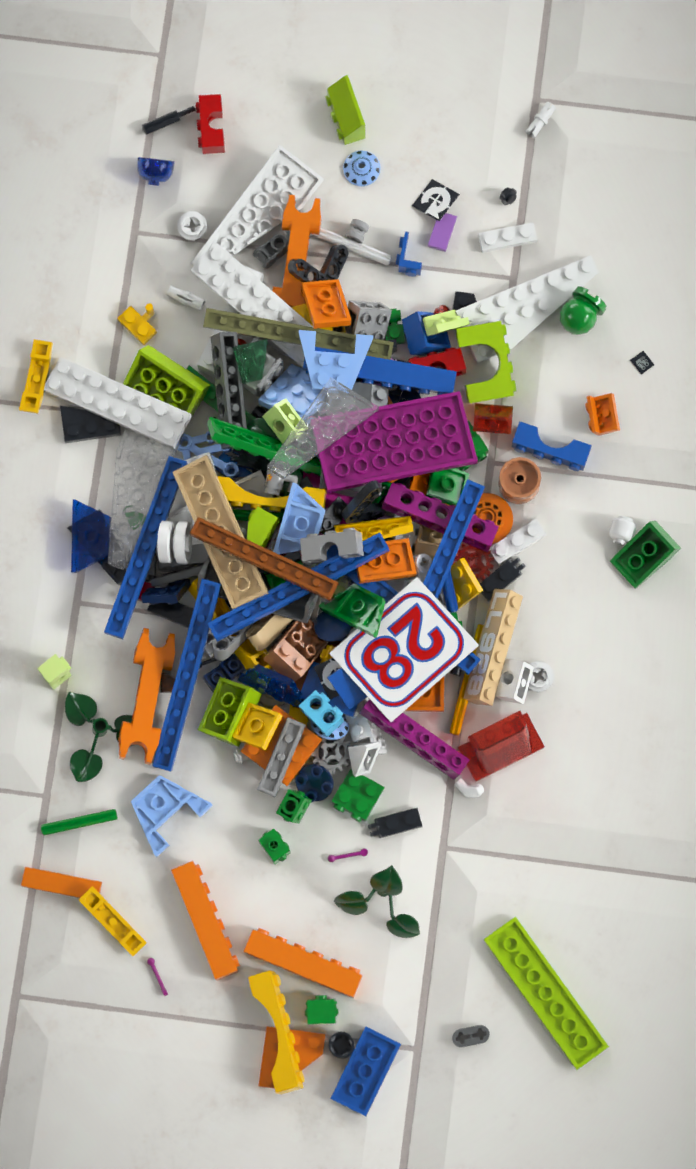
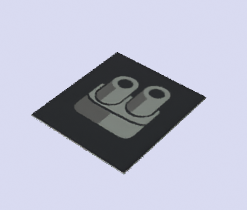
(642, 362)

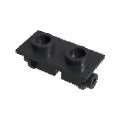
(333, 515)

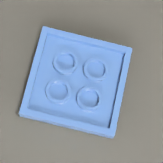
(293, 386)

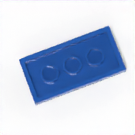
(365, 1071)

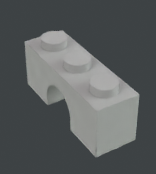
(315, 547)

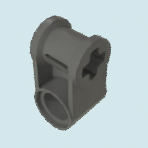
(270, 251)

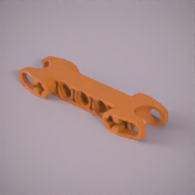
(300, 228)
(140, 729)

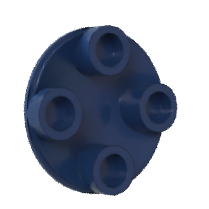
(330, 628)
(314, 782)

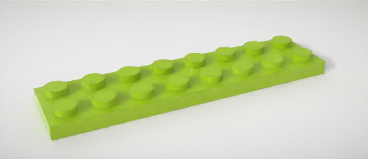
(546, 993)

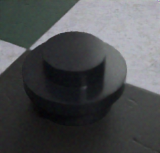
(508, 196)

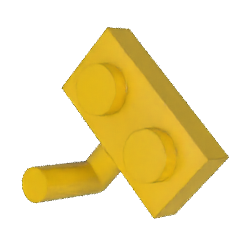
(138, 324)

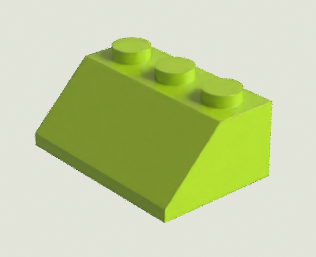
(345, 111)
(227, 709)

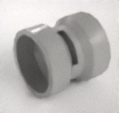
(357, 230)

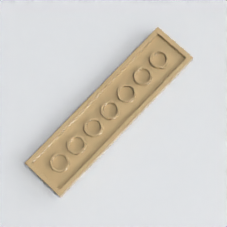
(208, 501)

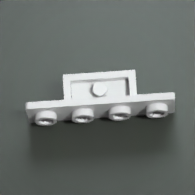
(362, 728)

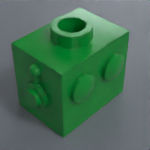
(293, 806)
(280, 852)
(321, 1010)

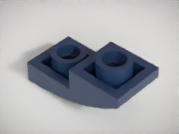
(227, 669)

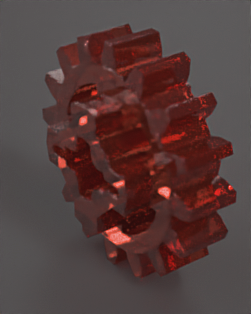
(479, 566)

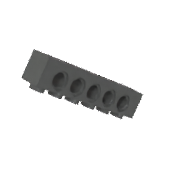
(227, 380)

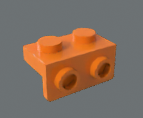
(602, 414)

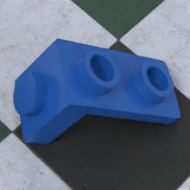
(408, 267)

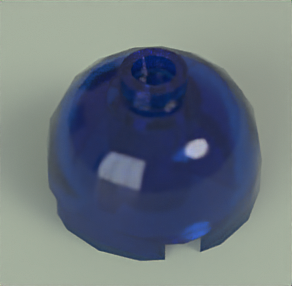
(155, 170)

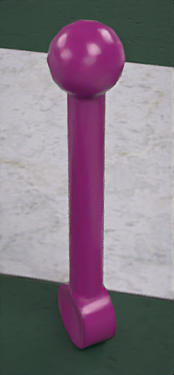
(331, 858)
(151, 961)

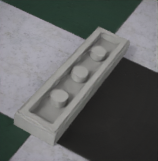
(281, 757)

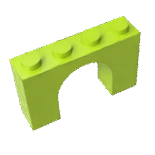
(500, 384)

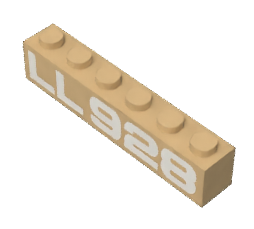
(493, 646)

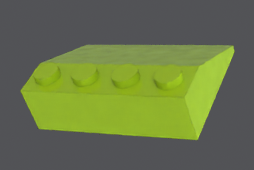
(166, 380)

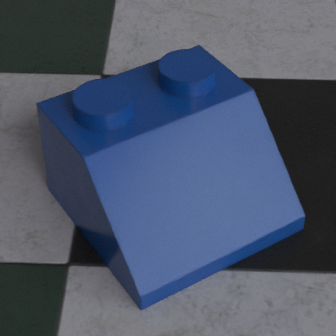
(417, 338)

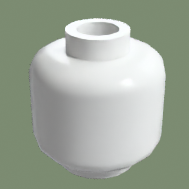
(622, 530)

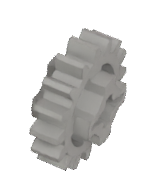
(337, 758)

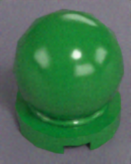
(581, 313)

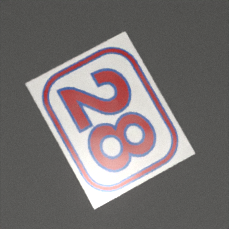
(411, 653)

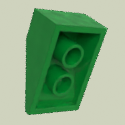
(645, 553)

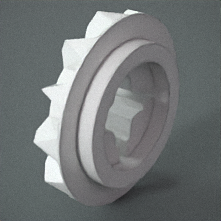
(198, 220)
(547, 675)

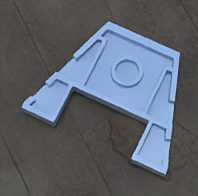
(339, 366)
(160, 802)

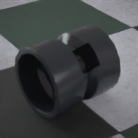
(341, 1045)

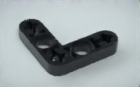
(324, 273)
(361, 506)

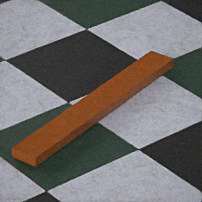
(264, 558)

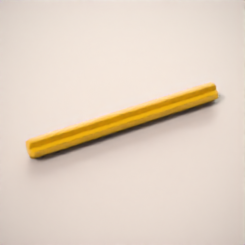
(462, 703)

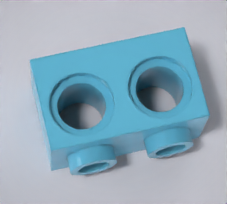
(318, 716)

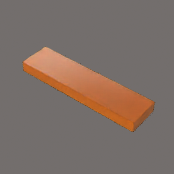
(58, 883)

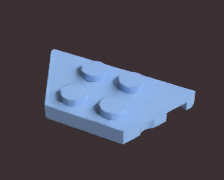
(300, 518)

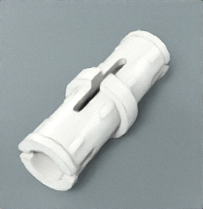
(540, 119)
(186, 297)

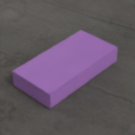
(442, 232)

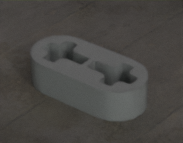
(469, 1031)

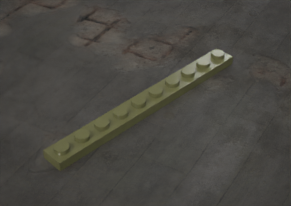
(289, 332)

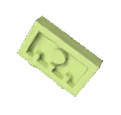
(443, 322)

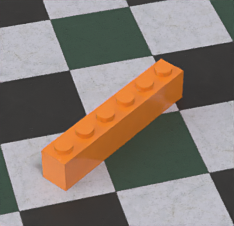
(205, 921)
(303, 963)

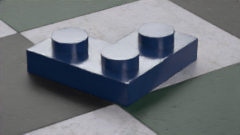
(170, 594)

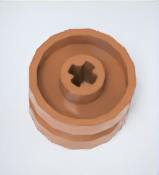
(517, 470)

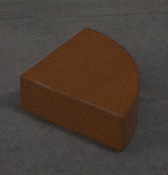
(167, 683)

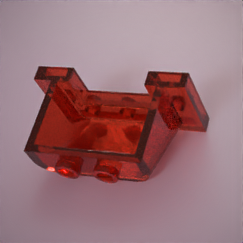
(501, 745)

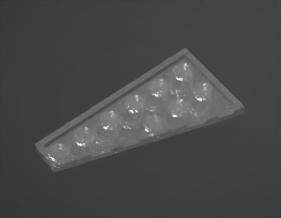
(325, 421)

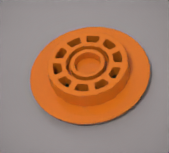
(490, 513)

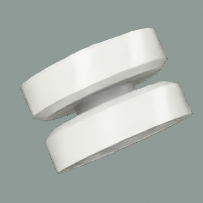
(174, 542)

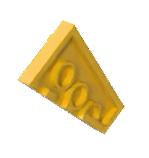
(387, 527)

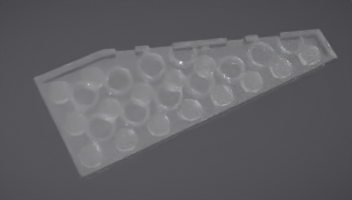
(136, 478)

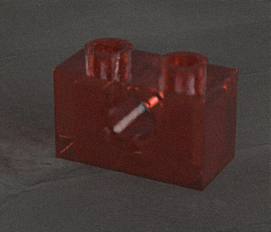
(493, 418)

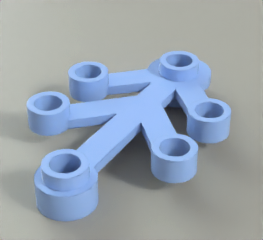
(191, 446)

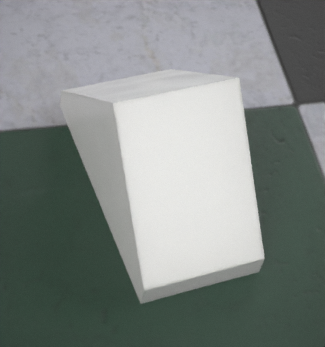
(363, 757)

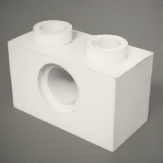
(514, 681)

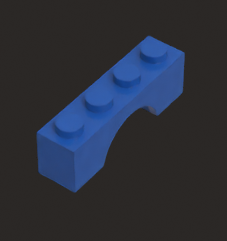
(572, 455)

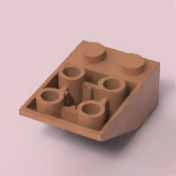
(295, 650)

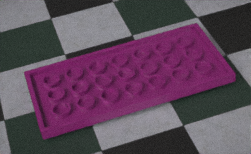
(401, 443)

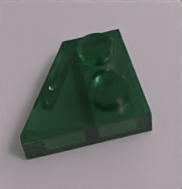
(251, 360)

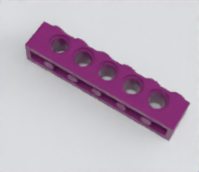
(429, 518)
(418, 740)

